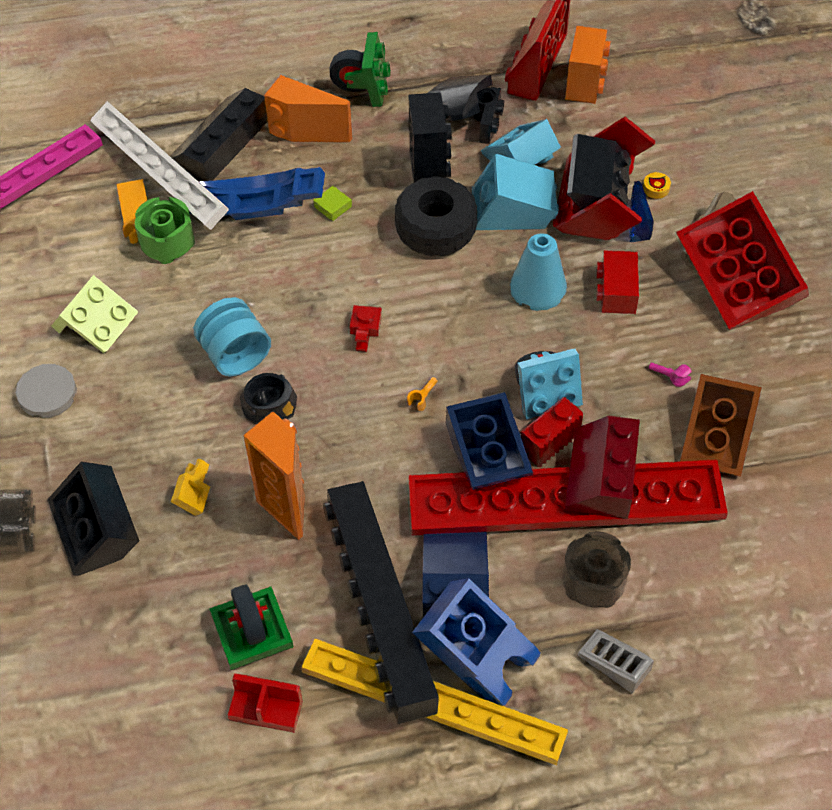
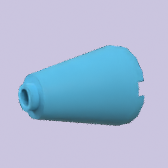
(539, 274)

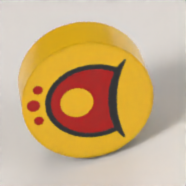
(656, 185)

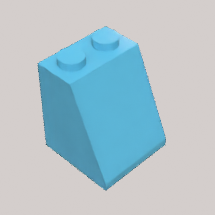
(514, 195)

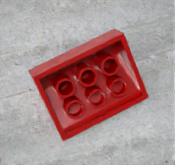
(539, 50)
(743, 262)

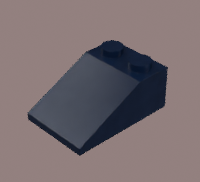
(487, 441)
(453, 558)

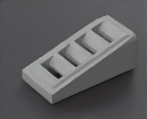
(632, 656)

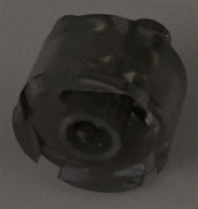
(16, 518)
(596, 570)

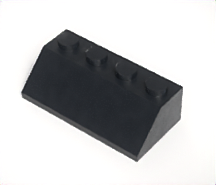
(222, 135)

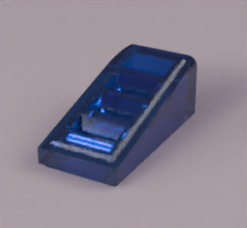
(640, 206)

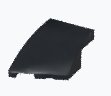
(461, 94)

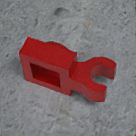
(365, 323)

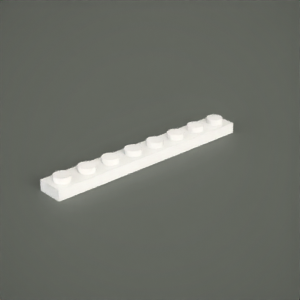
(159, 165)

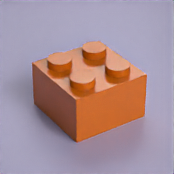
(587, 64)

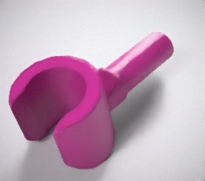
(678, 377)

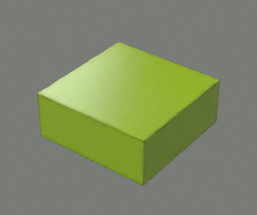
(332, 203)

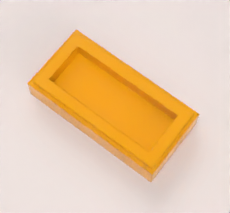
(131, 196)

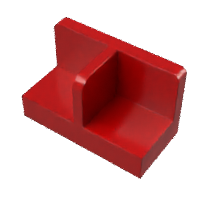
(265, 703)

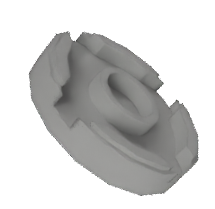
(46, 390)

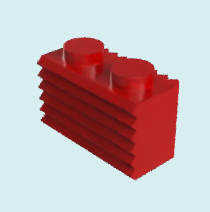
(551, 431)

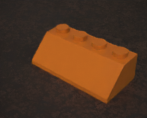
(277, 471)

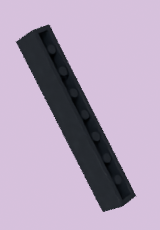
(381, 604)

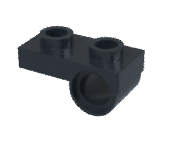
(490, 108)

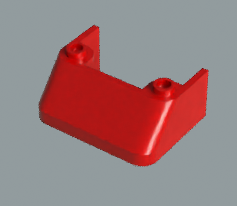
(608, 215)

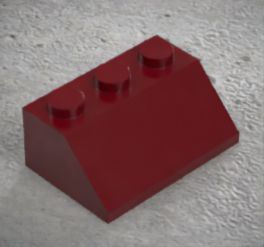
(603, 467)

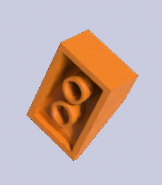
(306, 113)

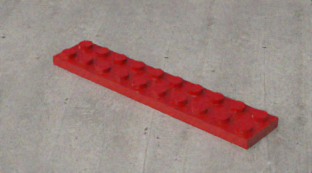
(660, 495)

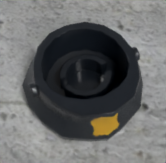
(268, 394)

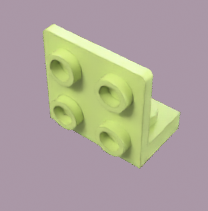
(96, 315)

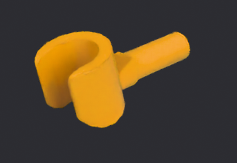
(129, 230)
(421, 394)

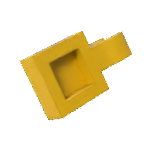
(190, 489)

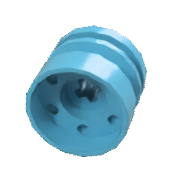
(232, 336)

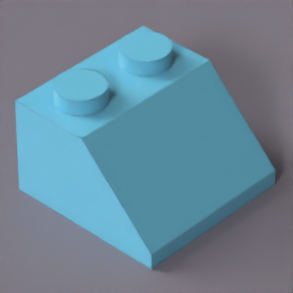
(526, 143)

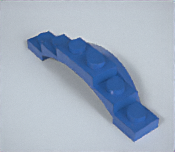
(267, 193)

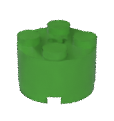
(164, 229)

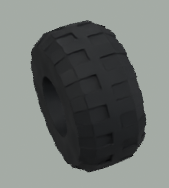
(436, 198)

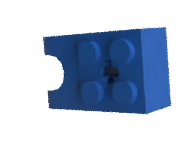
(475, 639)

